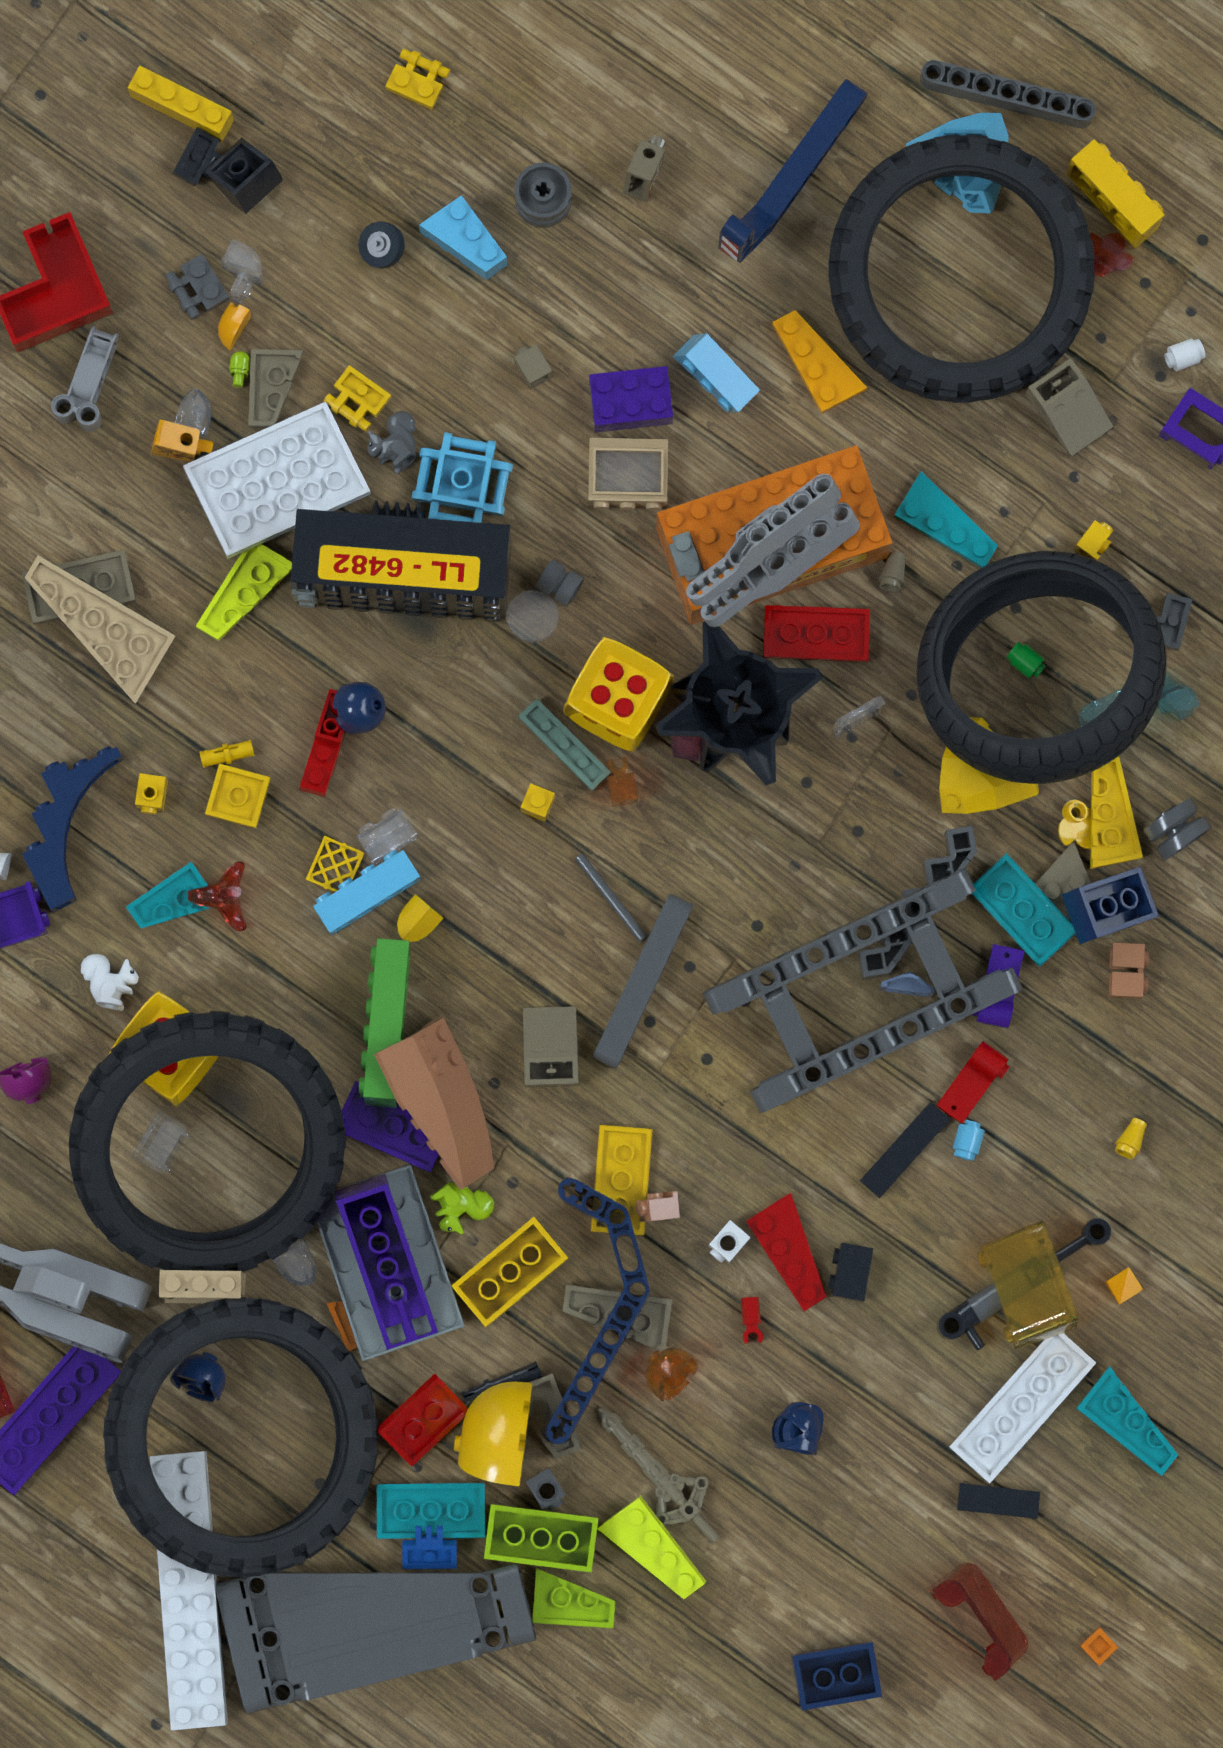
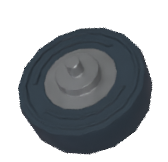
(381, 244)

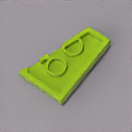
(569, 1604)

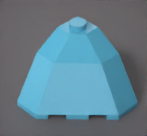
(975, 192)

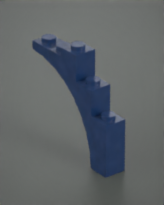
(53, 819)

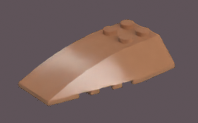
(438, 1092)

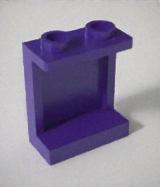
(21, 915)

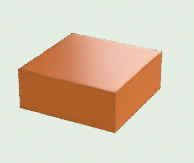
(1098, 1646)

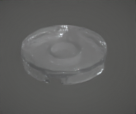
(532, 616)

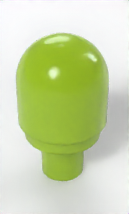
(239, 368)

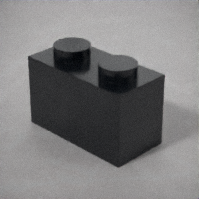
(851, 1272)

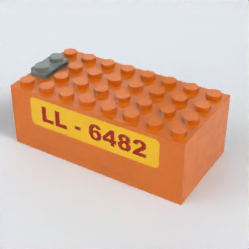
(706, 528)

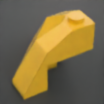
(971, 791)

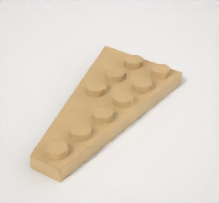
(115, 635)

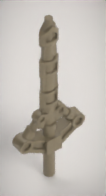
(668, 1486)

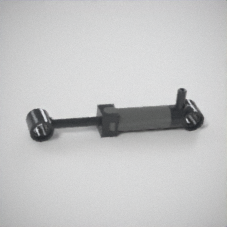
(987, 1302)

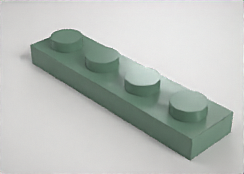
(564, 744)

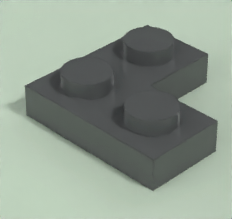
(1174, 619)

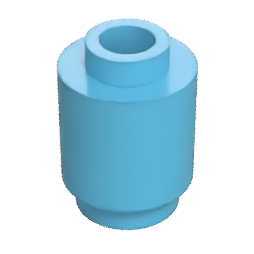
(968, 1140)

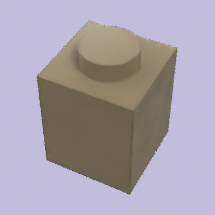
(532, 366)

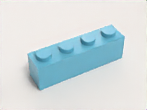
(366, 892)

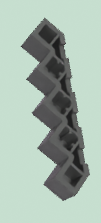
(960, 851)

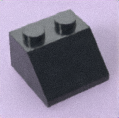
(244, 175)

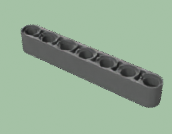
(1019, 89)
(642, 981)

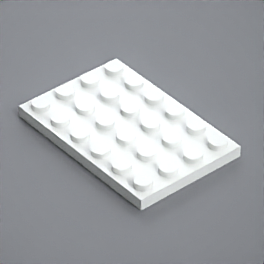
(263, 479)

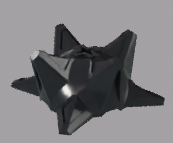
(761, 698)

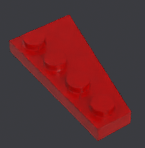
(787, 1247)

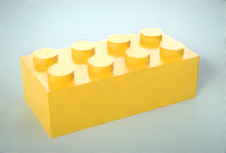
(1115, 193)
(510, 1272)

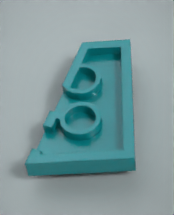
(168, 898)

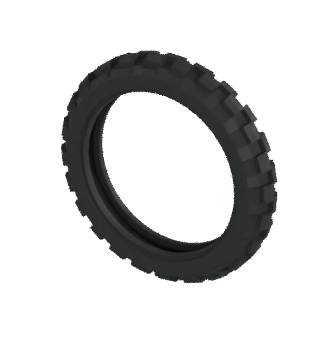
(1068, 239)
(185, 1038)
(127, 1442)

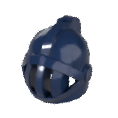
(798, 1428)

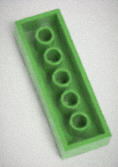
(386, 1015)

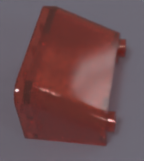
(970, 1584)

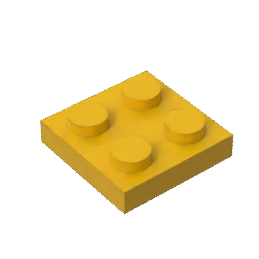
(237, 796)

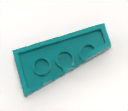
(943, 521)

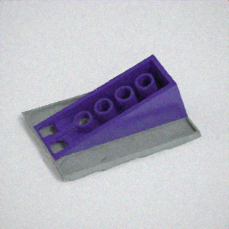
(388, 1263)

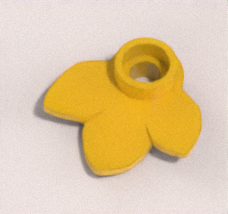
(1077, 828)

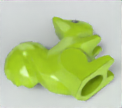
(457, 1202)

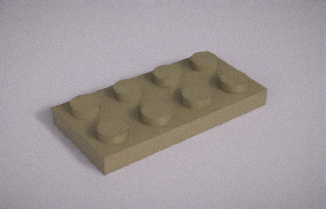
(104, 572)

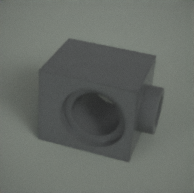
(546, 1477)

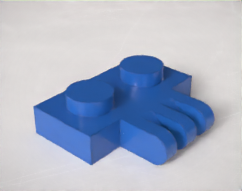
(429, 1550)

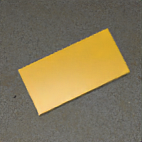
(622, 1172)

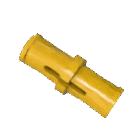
(226, 753)

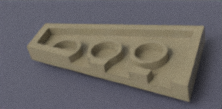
(596, 1305)

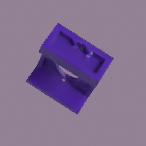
(1172, 430)

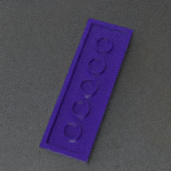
(52, 1414)

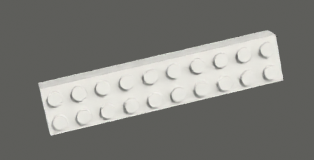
(190, 1604)

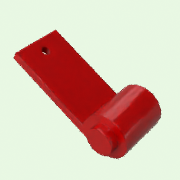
(973, 1082)

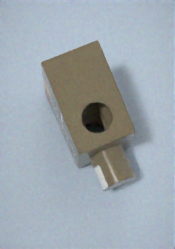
(644, 168)

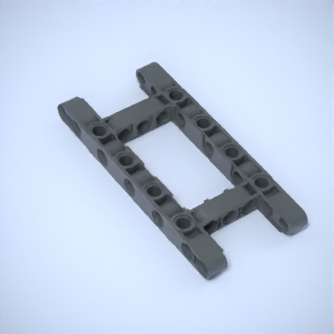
(839, 944)

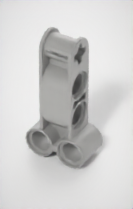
(88, 380)

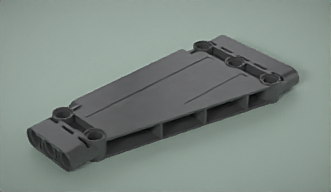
(363, 1628)

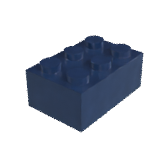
(1110, 905)
(836, 1675)

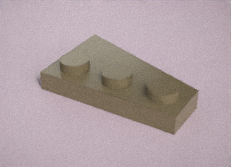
(543, 1404)

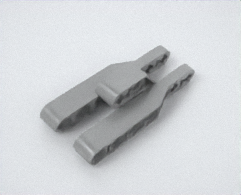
(775, 549)
(66, 1284)

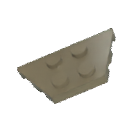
(1063, 876)

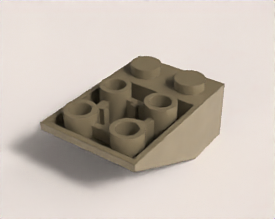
(1069, 407)
(550, 1047)

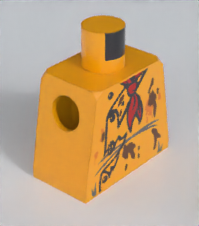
(168, 442)

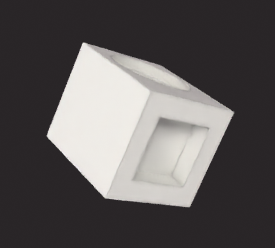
(737, 1234)

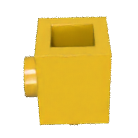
(151, 793)

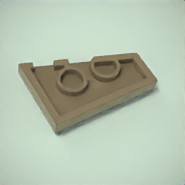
(270, 383)

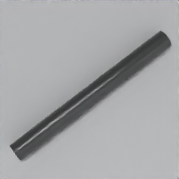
(610, 897)

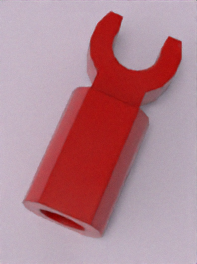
(751, 1317)

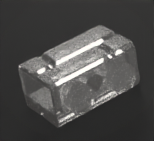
(386, 835)

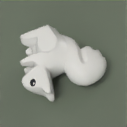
(105, 985)

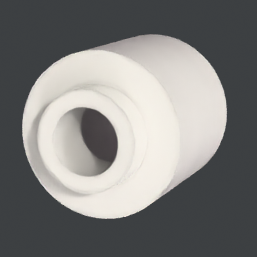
(1184, 354)

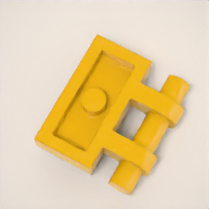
(413, 85)
(361, 391)

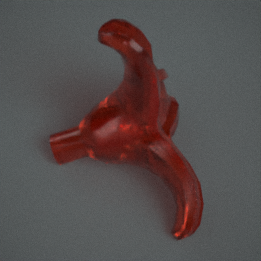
(223, 896)

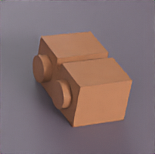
(1126, 984)

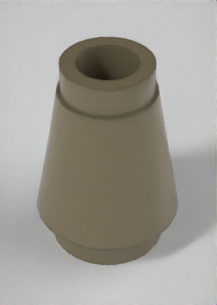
(892, 575)

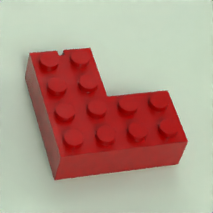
(63, 297)

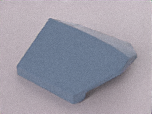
(907, 984)

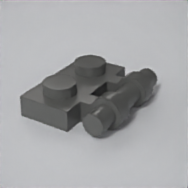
(204, 283)

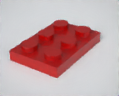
(422, 1420)

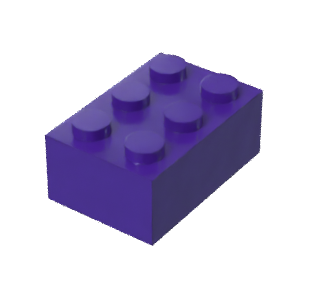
(631, 399)

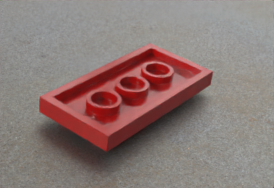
(816, 633)

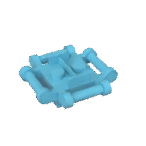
(462, 479)

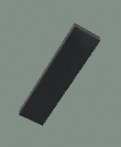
(904, 1150)

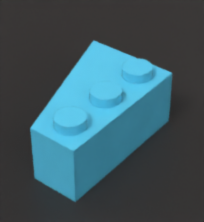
(465, 237)
(716, 372)

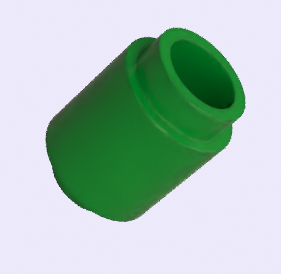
(1026, 660)

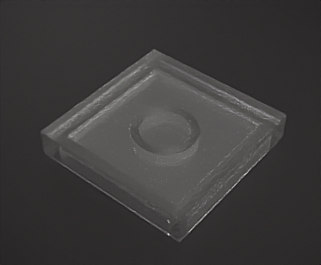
(858, 716)

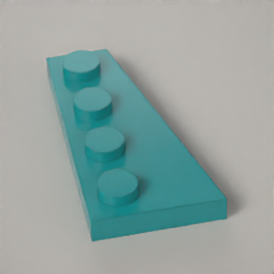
(1121, 1417)

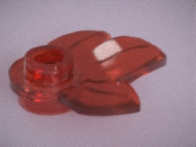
(1111, 252)

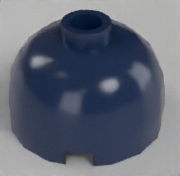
(359, 707)
(201, 1376)

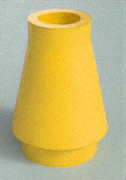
(1131, 1139)

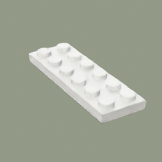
(1022, 1405)

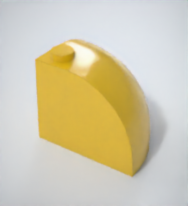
(496, 1433)

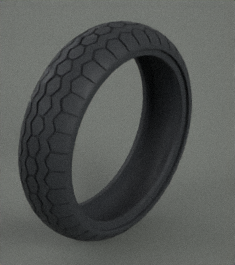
(1025, 578)

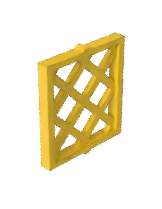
(343, 846)

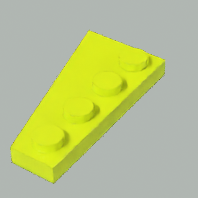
(247, 583)
(650, 1544)

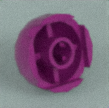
(26, 1080)

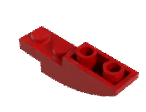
(324, 751)

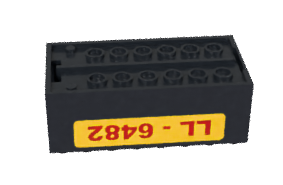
(401, 564)

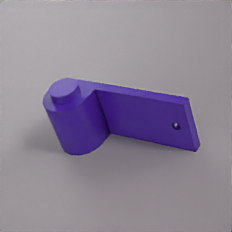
(1001, 1012)

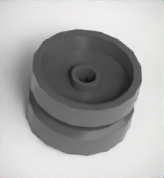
(547, 180)
(1175, 826)

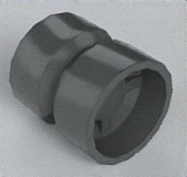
(558, 582)

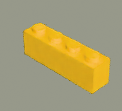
(180, 103)

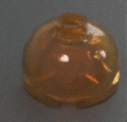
(668, 1372)

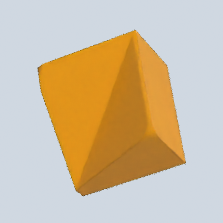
(1123, 1285)

